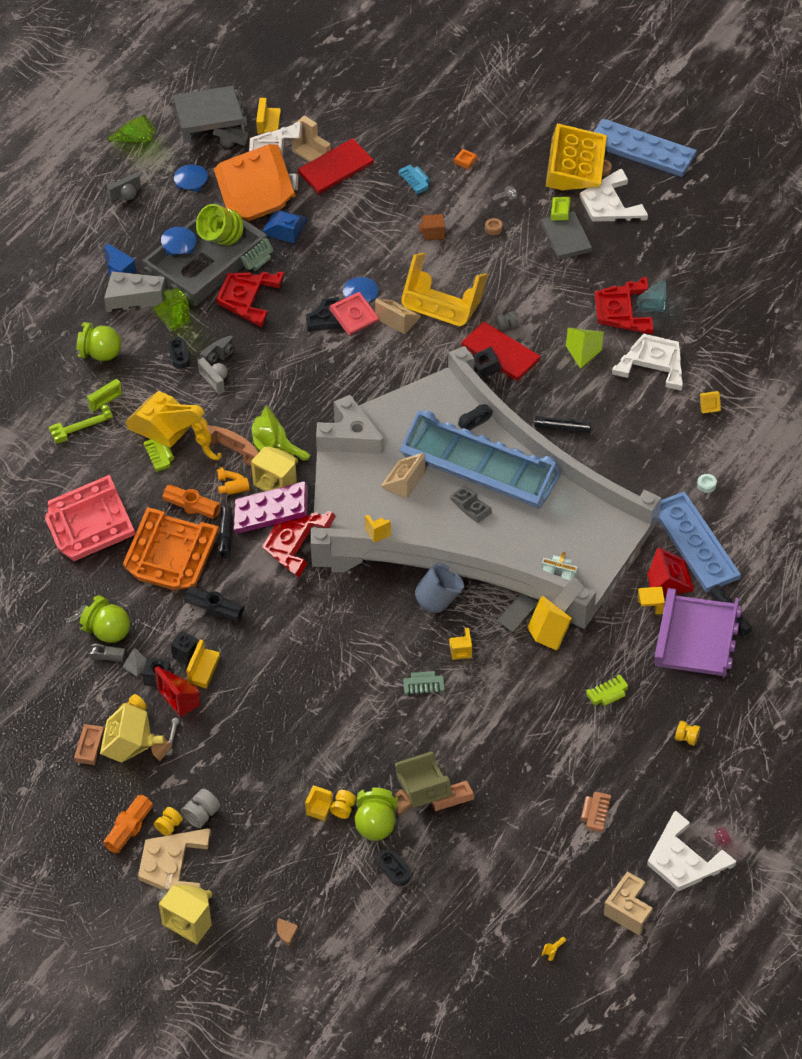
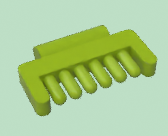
(159, 454)
(610, 695)

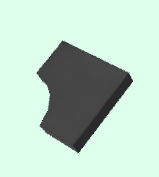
(322, 317)

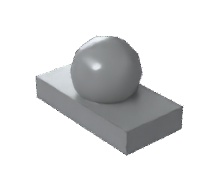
(213, 374)

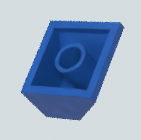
(285, 225)

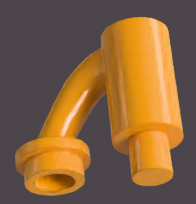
(238, 485)

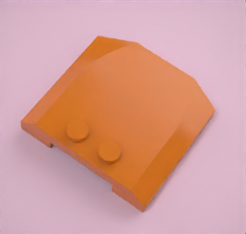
(255, 182)
(169, 550)

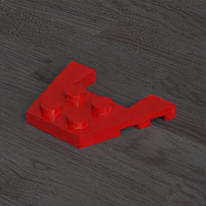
(241, 290)
(615, 307)
(288, 537)

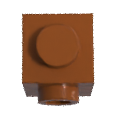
(432, 227)

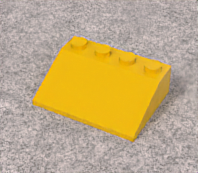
(575, 158)

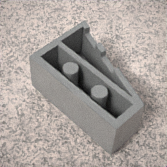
(133, 290)

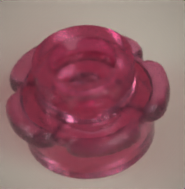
(722, 836)

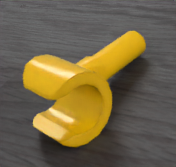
(550, 949)

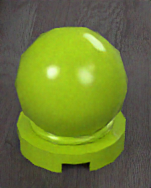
(100, 342)
(106, 620)
(375, 813)

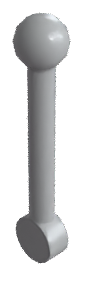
(175, 721)

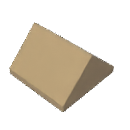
(395, 315)
(405, 475)

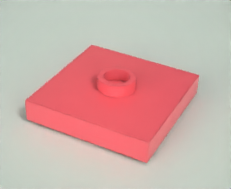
(354, 313)

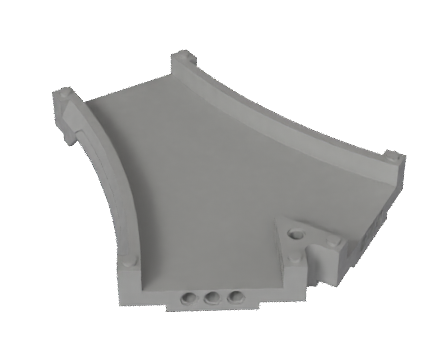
(583, 515)

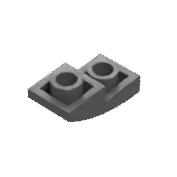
(218, 349)
(468, 502)
(517, 612)

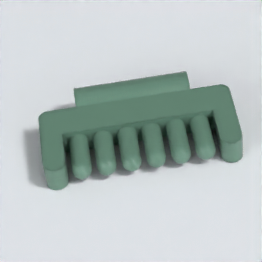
(260, 257)
(423, 679)

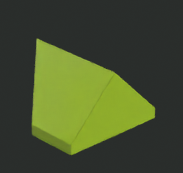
(584, 344)

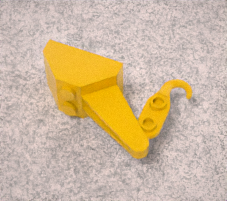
(167, 420)

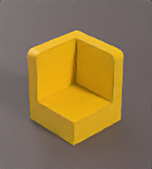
(378, 529)
(652, 597)
(461, 646)
(319, 803)

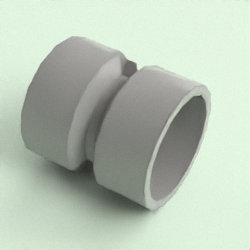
(199, 810)

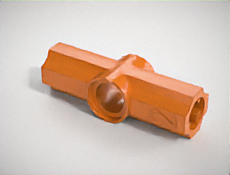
(191, 501)
(128, 824)

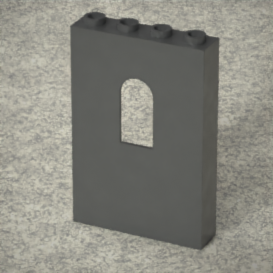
(226, 260)

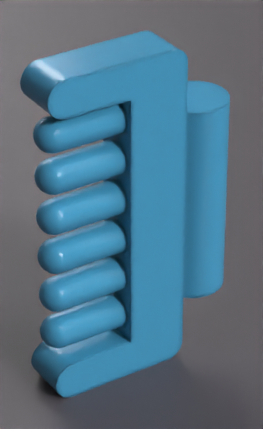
(415, 178)

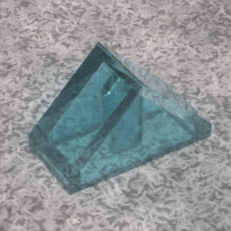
(654, 298)

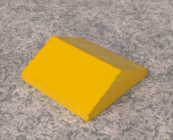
(548, 624)

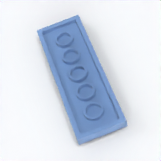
(646, 148)
(696, 542)

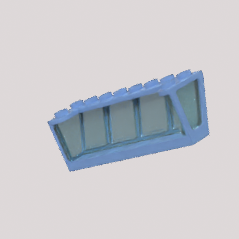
(480, 460)

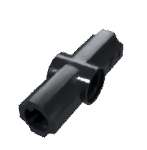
(214, 603)

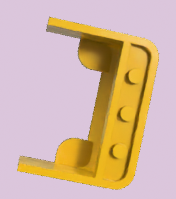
(430, 302)

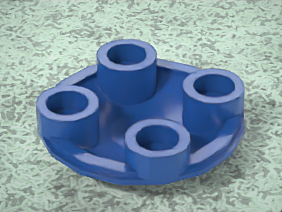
(190, 177)
(178, 241)
(364, 285)

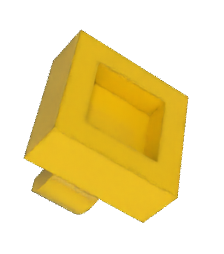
(710, 402)

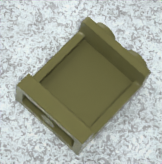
(422, 779)

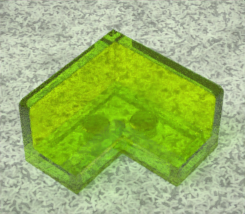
(174, 309)

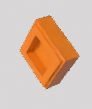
(465, 159)

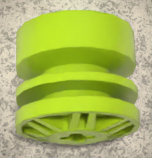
(219, 225)

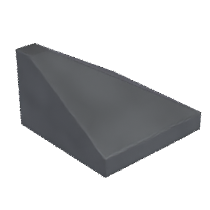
(135, 663)

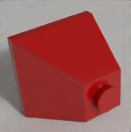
(669, 572)
(177, 691)

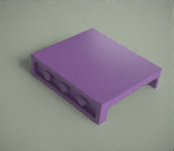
(697, 634)

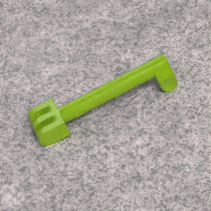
(59, 433)

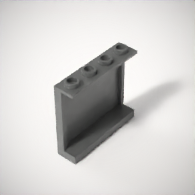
(208, 110)

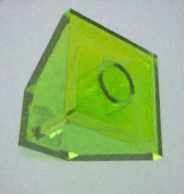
(134, 131)

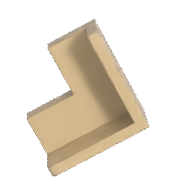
(310, 144)
(624, 906)

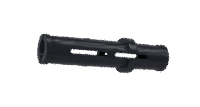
(562, 424)
(224, 537)
(718, 595)

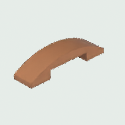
(233, 441)

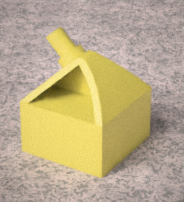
(273, 469)
(128, 734)
(186, 911)

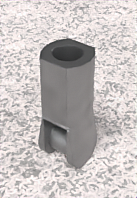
(107, 653)

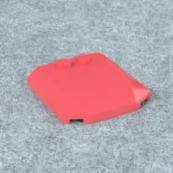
(88, 519)

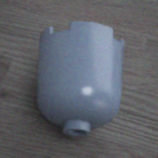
(438, 588)

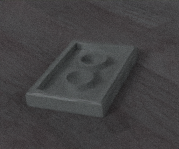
(566, 236)

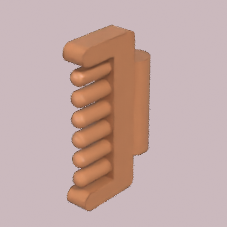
(591, 811)

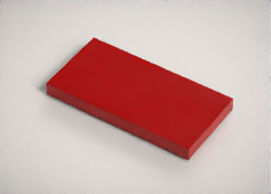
(335, 166)
(513, 356)

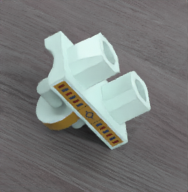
(561, 566)

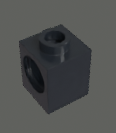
(492, 365)
(183, 647)
(149, 672)

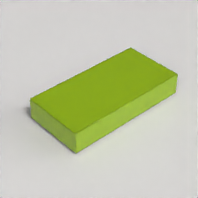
(560, 208)
(104, 395)

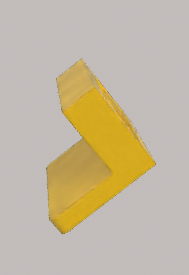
(267, 118)
(202, 665)

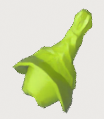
(269, 433)

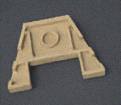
(167, 855)

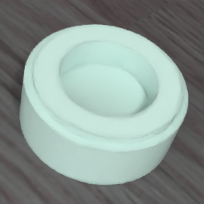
(707, 483)

